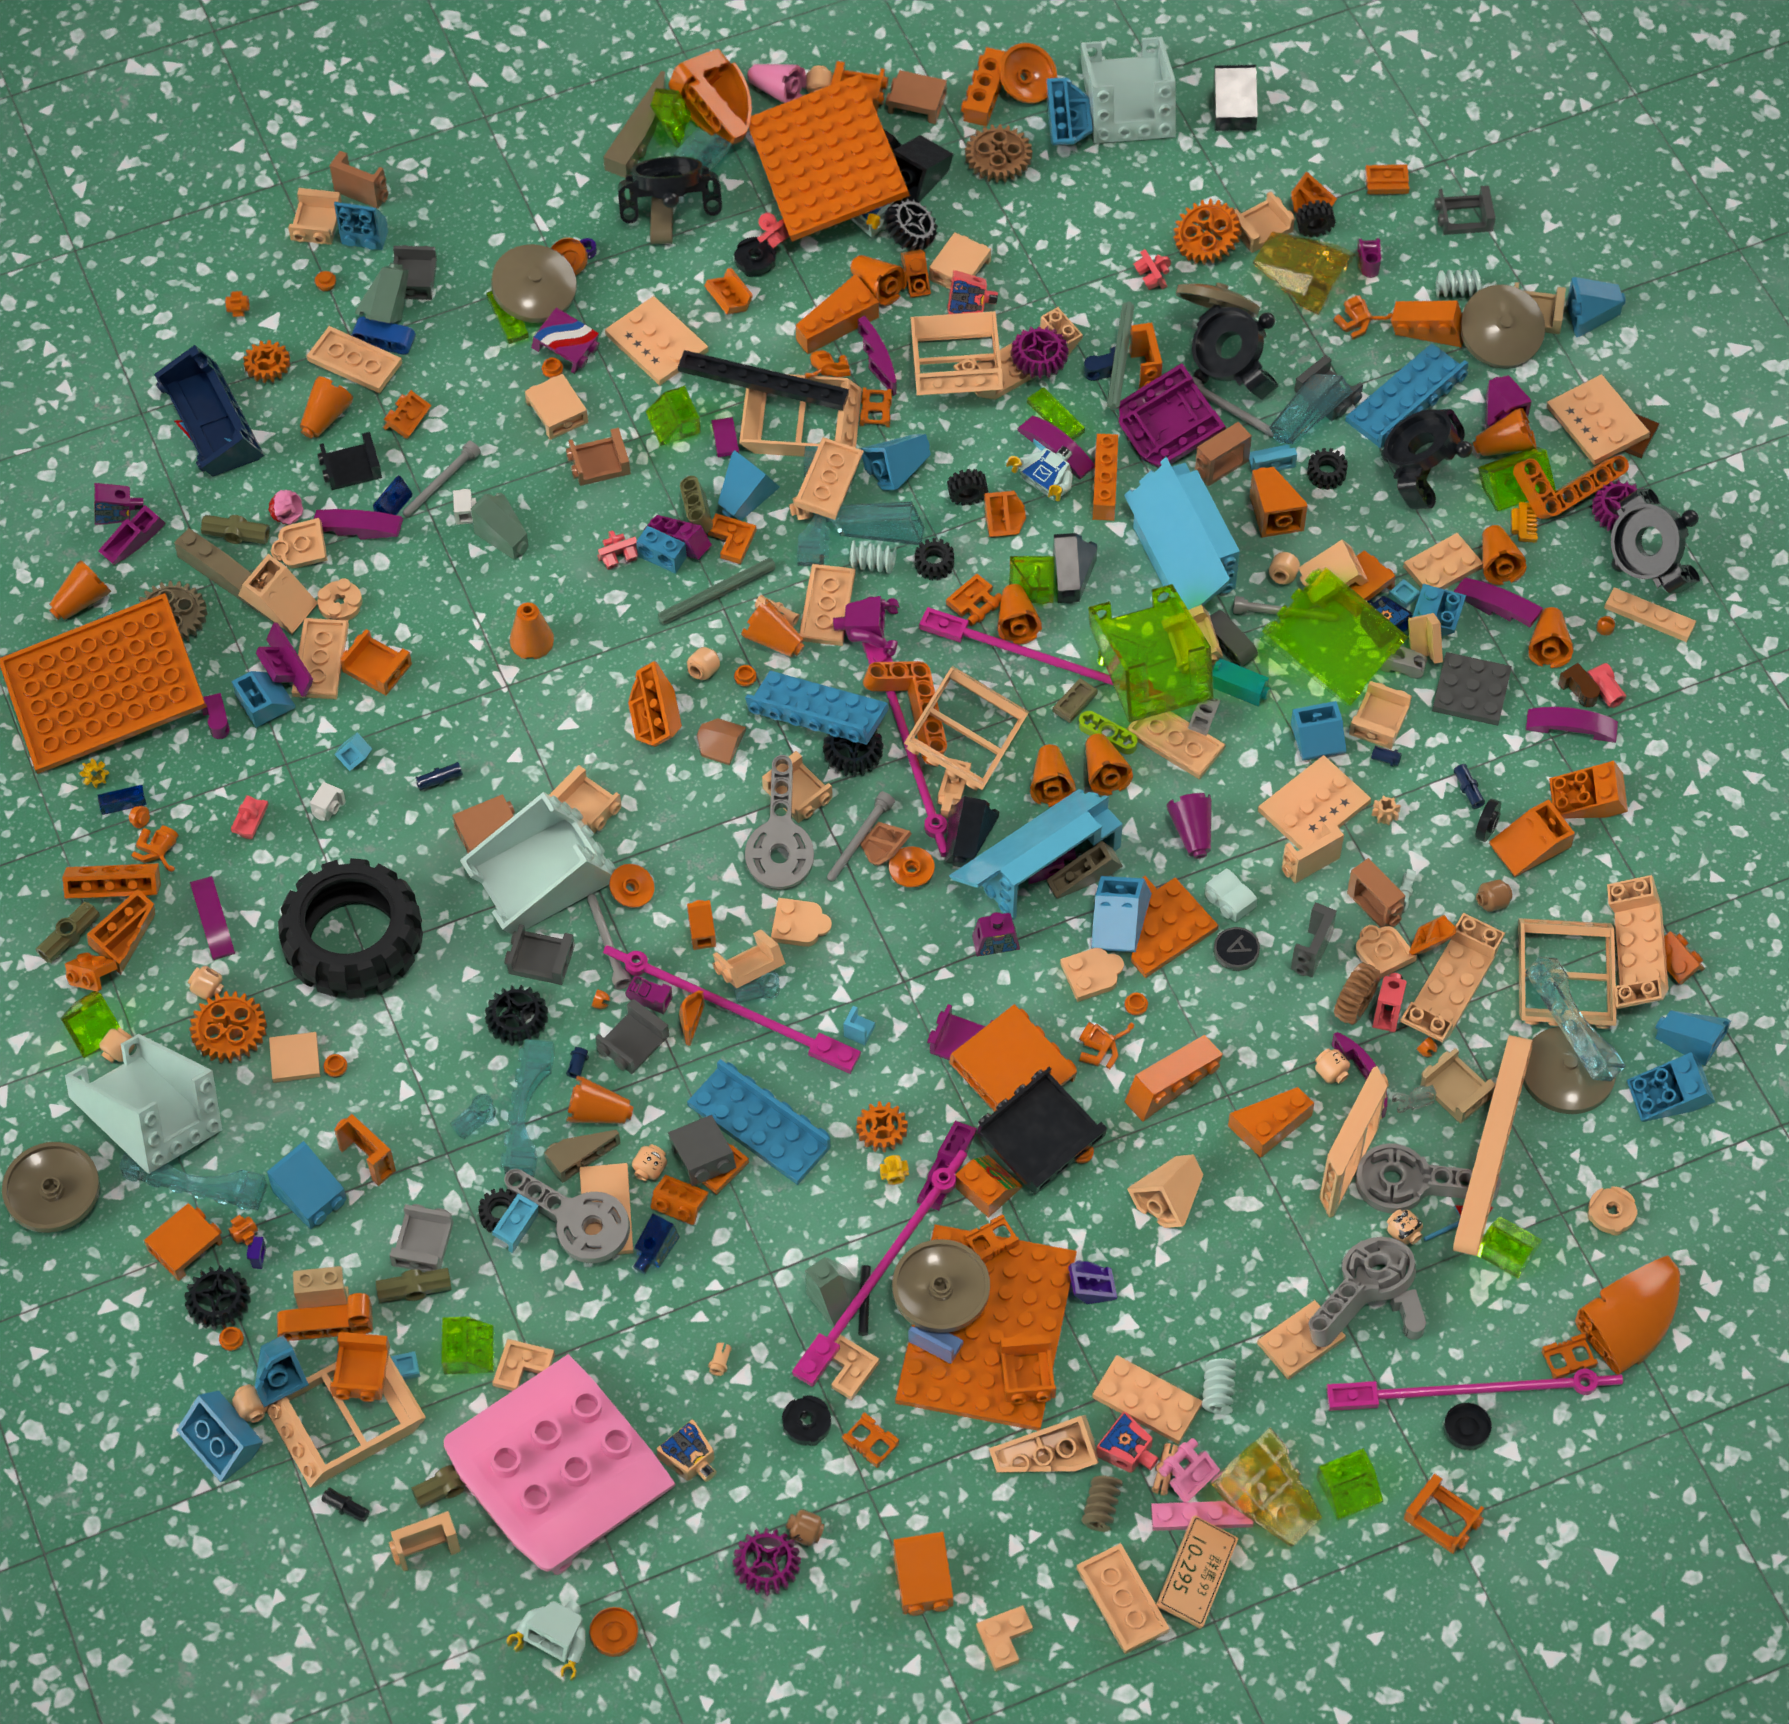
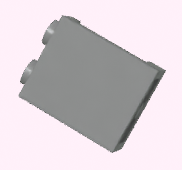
(422, 1238)

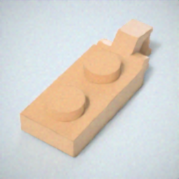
(951, 790)

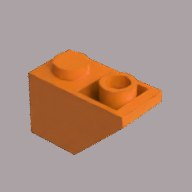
(916, 267)
(701, 924)

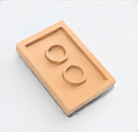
(1443, 563)
(1291, 1343)

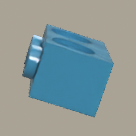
(661, 549)

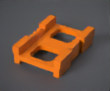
(883, 407)
(996, 1245)
(1565, 1349)
(876, 1434)

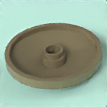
(533, 282)
(1208, 295)
(1502, 326)
(1559, 1078)
(50, 1187)
(941, 1286)

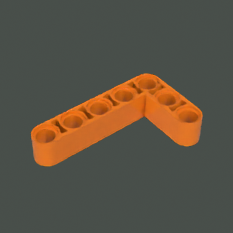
(1571, 490)
(917, 680)

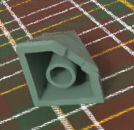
(386, 295)
(499, 525)
(831, 1288)

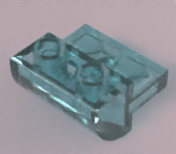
(704, 148)

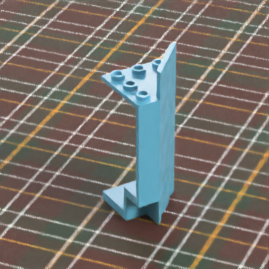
(1184, 534)
(1039, 844)

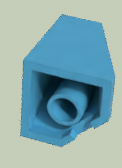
(1592, 304)
(895, 459)
(744, 488)
(1692, 1033)
(278, 1371)

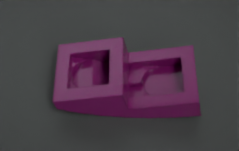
(725, 436)

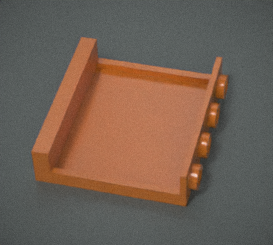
(1007, 1056)

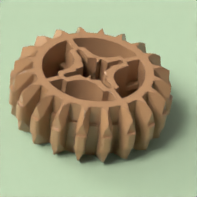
(1357, 993)

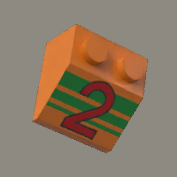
(986, 1184)

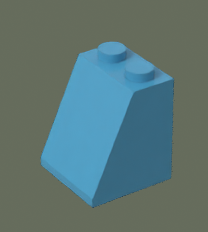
(306, 1186)

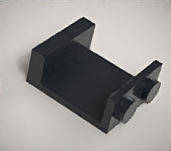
(351, 464)

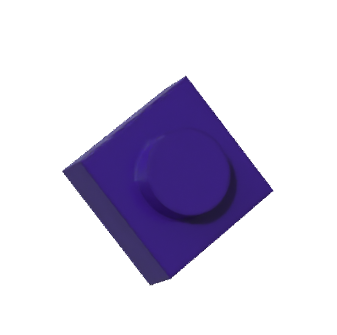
(256, 1252)

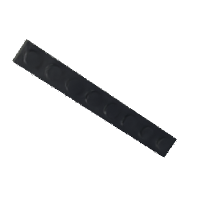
(763, 380)

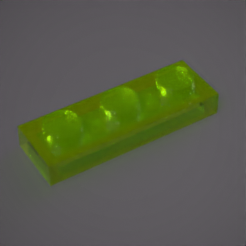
(512, 328)
(1055, 413)

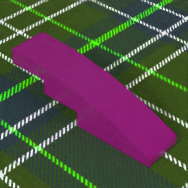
(878, 356)
(360, 523)
(1498, 600)
(958, 1138)

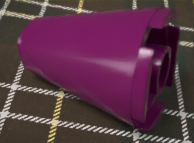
(1193, 822)

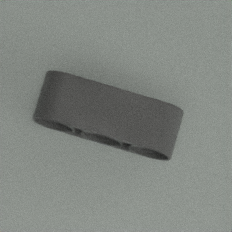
(1232, 640)

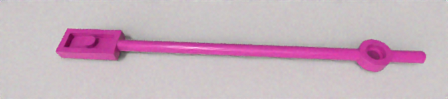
(955, 628)
(877, 654)
(821, 1048)
(825, 1348)
(1366, 1396)

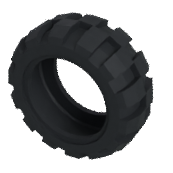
(340, 886)

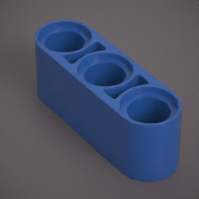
(384, 335)

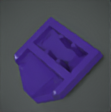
(1092, 1282)

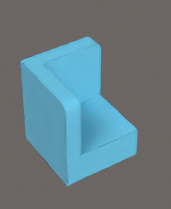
(353, 751)
(857, 1027)

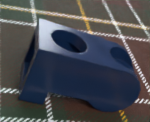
(1099, 366)

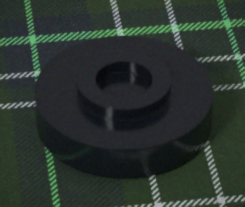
(1488, 820)
(1467, 1426)

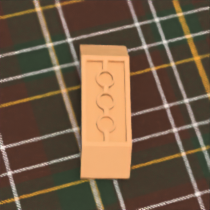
(1010, 376)
(1639, 941)
(1454, 979)

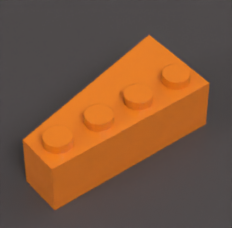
(837, 315)
(1172, 1076)

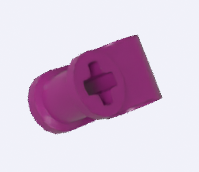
(1370, 256)

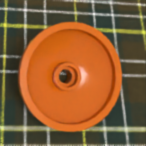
(1034, 65)

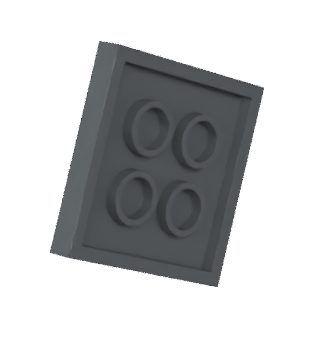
(1472, 688)

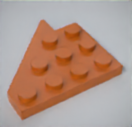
(1170, 927)

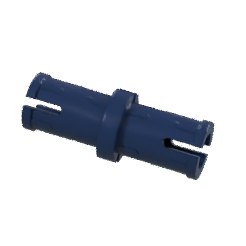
(439, 776)
(1469, 786)

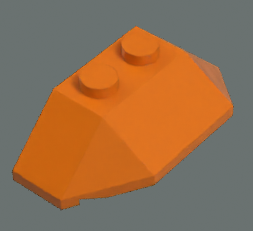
(653, 706)

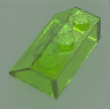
(1499, 480)

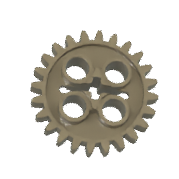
(180, 599)

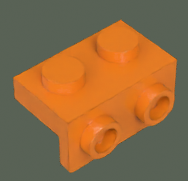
(729, 292)
(1679, 959)
(87, 969)

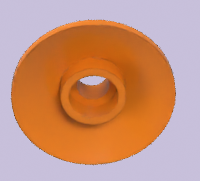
(911, 858)
(638, 879)

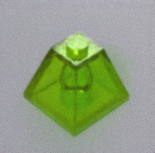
(1035, 576)
(89, 1022)

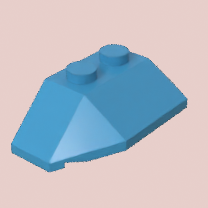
(1067, 112)

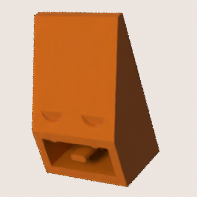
(1590, 792)
(1533, 838)

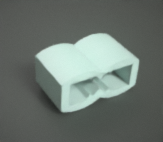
(1230, 895)

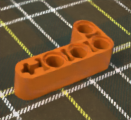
(327, 1320)

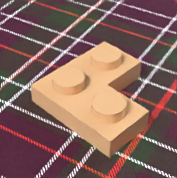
(517, 1358)
(856, 1365)
(997, 1636)

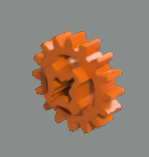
(266, 361)
(881, 1126)

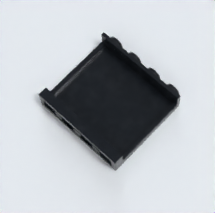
(1040, 1131)

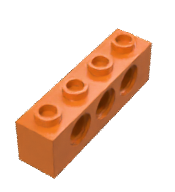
(984, 90)
(1105, 477)
(111, 880)

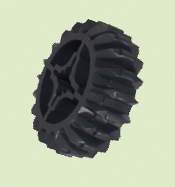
(910, 224)
(840, 754)
(508, 1025)
(235, 1301)

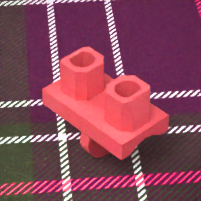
(775, 231)
(1160, 265)
(609, 553)
(249, 817)

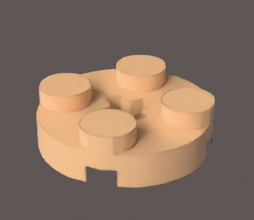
(335, 590)
(1607, 1222)

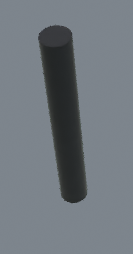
(864, 1308)

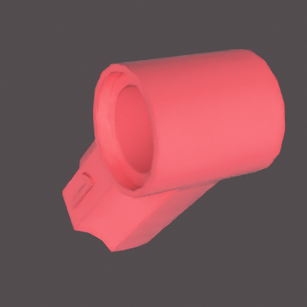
(1609, 689)

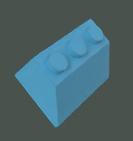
(218, 1435)

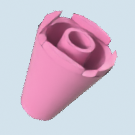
(778, 80)

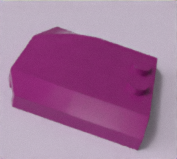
(1168, 417)

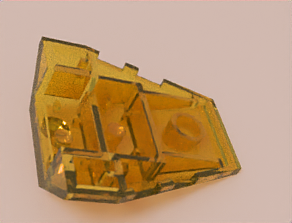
(1303, 267)
(1268, 1489)

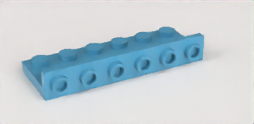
(1406, 393)
(817, 707)
(761, 1122)

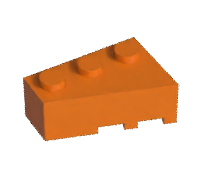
(1428, 321)
(122, 929)
(1271, 1120)

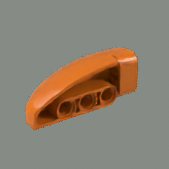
(714, 95)
(1632, 1314)

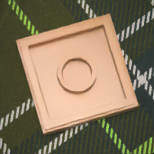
(294, 1057)

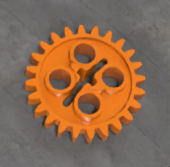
(1195, 246)
(228, 1027)

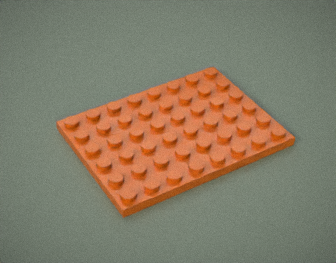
(827, 157)
(101, 683)
(1024, 1300)

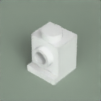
(462, 506)
(327, 801)

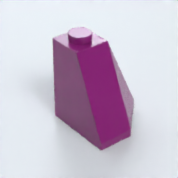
(1503, 398)

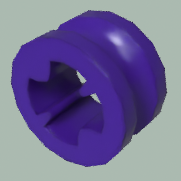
(587, 242)

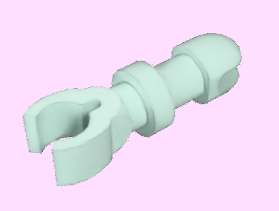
(1407, 883)

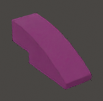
(131, 535)

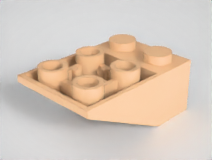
(278, 594)

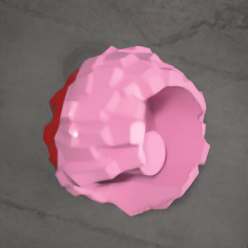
(285, 507)

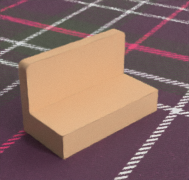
(1426, 636)

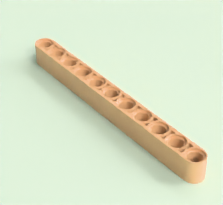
(1492, 1146)

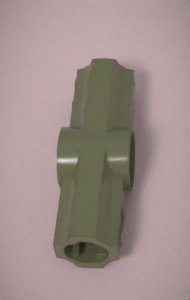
(235, 529)
(76, 923)
(413, 1285)
(444, 1484)

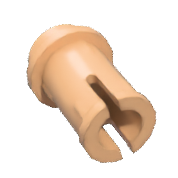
(719, 1361)

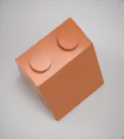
(1276, 503)
(923, 1573)

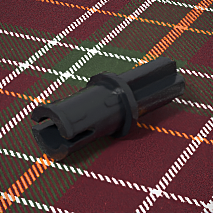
(345, 1505)

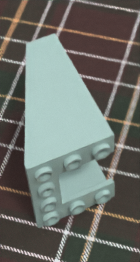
(1130, 95)
(538, 863)
(151, 1103)

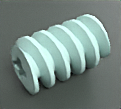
(1457, 282)
(872, 557)
(1218, 1385)

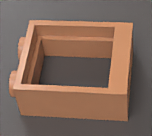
(1223, 453)
(1376, 894)

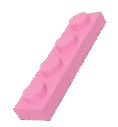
(1178, 1515)

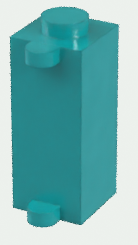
(1240, 682)

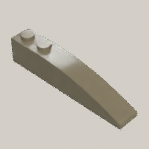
(635, 135)
(212, 563)

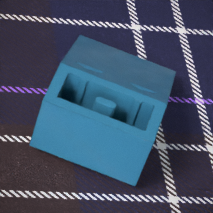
(361, 226)
(1119, 913)
(1671, 1089)

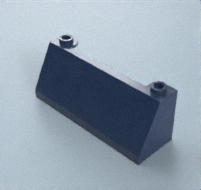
(209, 412)

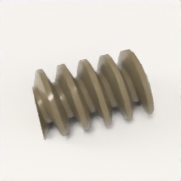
(1099, 1501)

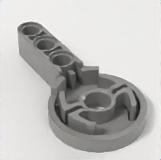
(780, 834)
(1414, 1182)
(576, 1215)
(1366, 1287)

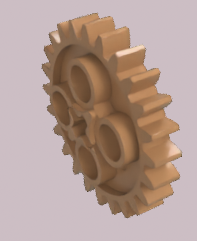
(998, 153)

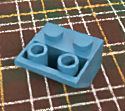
(1443, 603)
(261, 697)
(1318, 730)

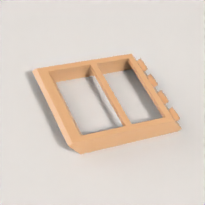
(956, 327)
(754, 417)
(953, 768)
(1599, 1019)
(1353, 1141)
(305, 1452)

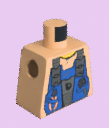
(688, 1453)

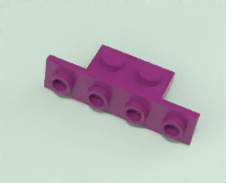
(283, 661)

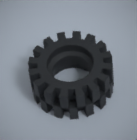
(1315, 218)
(1327, 458)
(967, 487)
(934, 569)
(491, 1201)

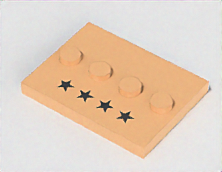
(654, 339)
(1598, 419)
(1310, 800)

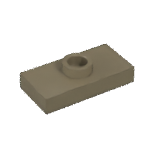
(1075, 700)

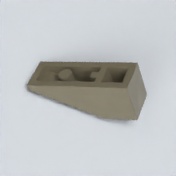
(1085, 870)
(576, 1152)

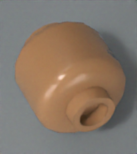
(1494, 895)
(805, 1527)

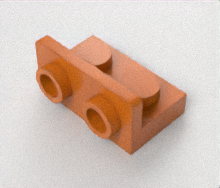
(407, 415)
(678, 1199)

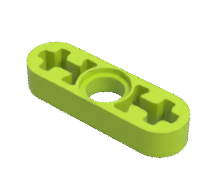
(1097, 719)

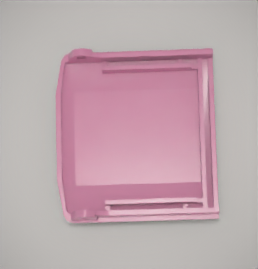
(556, 1465)

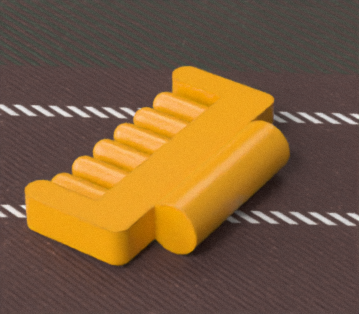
(1523, 523)

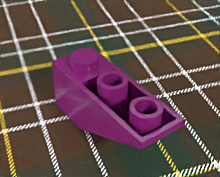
(692, 534)

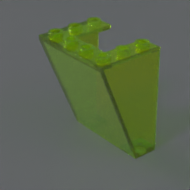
(1333, 635)
(1154, 656)

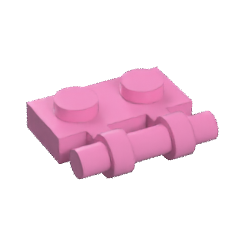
(1194, 1475)

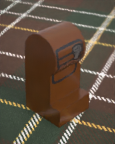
(1580, 684)

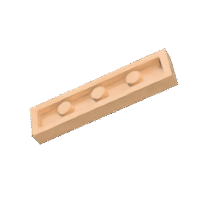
(1650, 614)

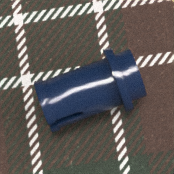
(1386, 755)
(577, 1062)

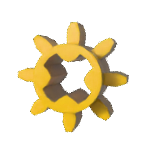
(88, 768)
(894, 1169)

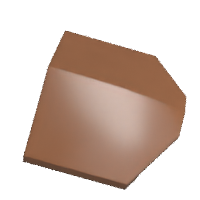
(720, 740)
(883, 842)

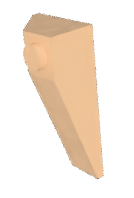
(1055, 1448)

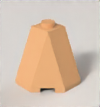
(1169, 1191)

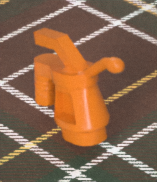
(1358, 311)
(826, 366)
(161, 842)
(1100, 1040)

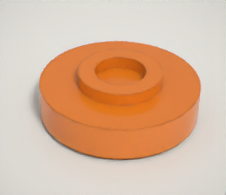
(573, 252)
(614, 1631)

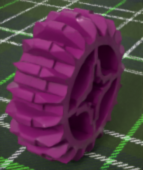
(1040, 346)
(1608, 502)
(780, 1548)

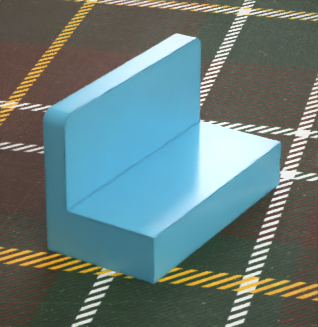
(1278, 457)
(516, 1221)

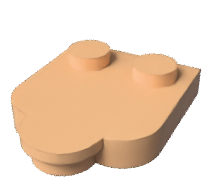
(300, 544)
(799, 922)
(1383, 949)
(1092, 972)

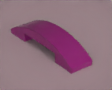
(1054, 439)
(1572, 720)
(212, 918)
(1361, 1059)

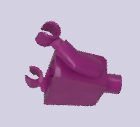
(866, 622)

